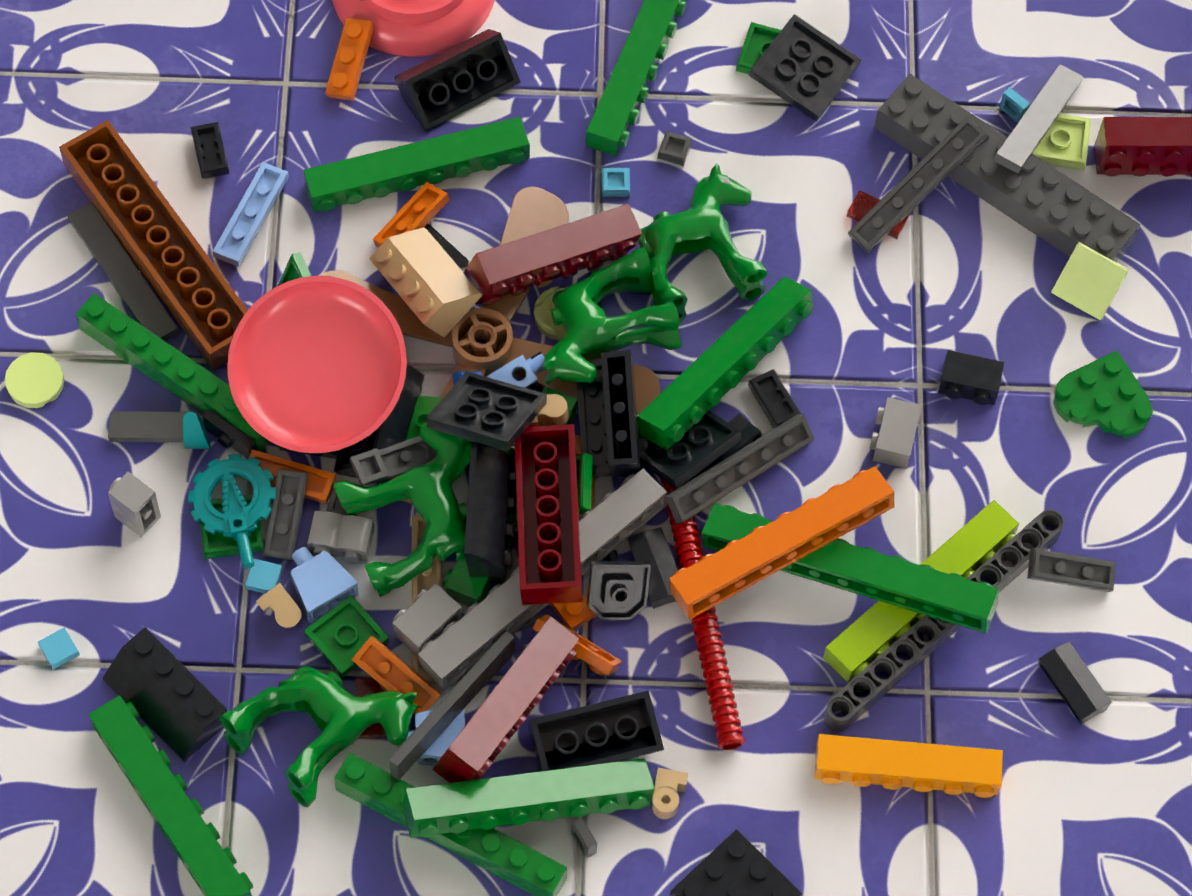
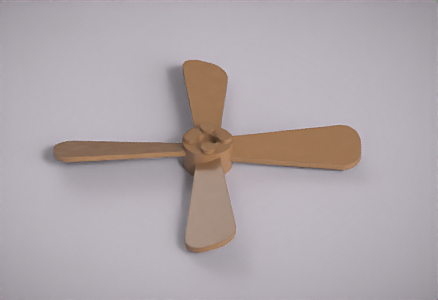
(531, 213)

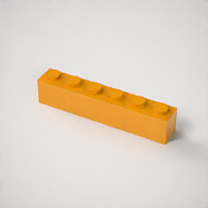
(908, 765)

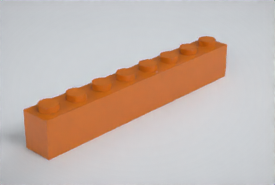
(781, 542)

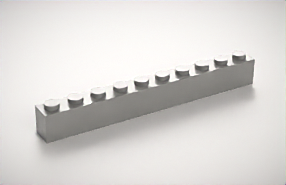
(502, 611)

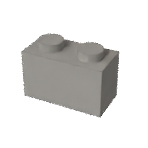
(896, 432)
(134, 503)
(425, 618)

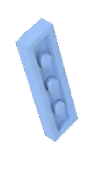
(250, 214)

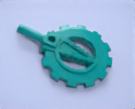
(237, 517)

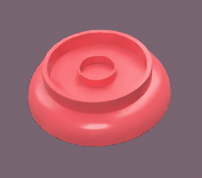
(417, 26)
(317, 364)

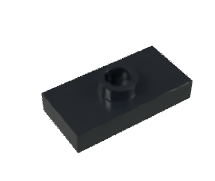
(210, 150)
(773, 398)
(228, 434)

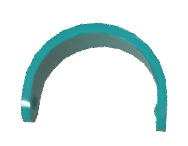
(194, 433)

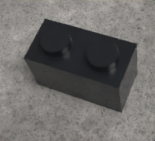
(971, 378)

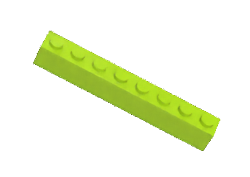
(887, 623)

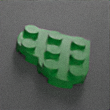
(1105, 396)

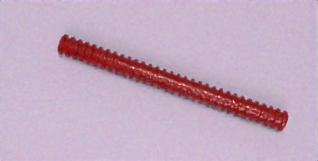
(709, 641)

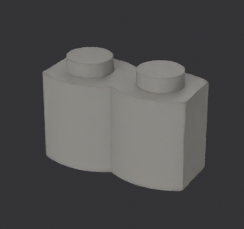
(341, 536)

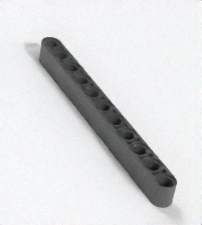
(935, 628)

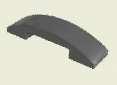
(391, 461)

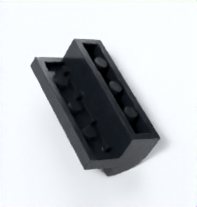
(610, 416)

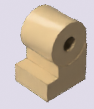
(553, 413)
(286, 610)
(665, 796)

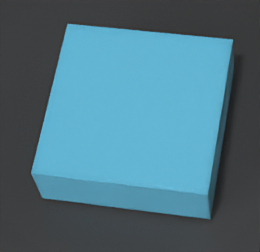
(1013, 104)
(615, 182)
(263, 576)
(58, 648)

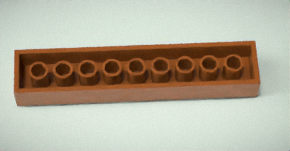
(156, 240)

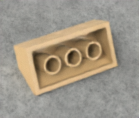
(426, 279)

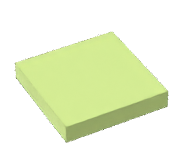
(1066, 142)
(1090, 281)

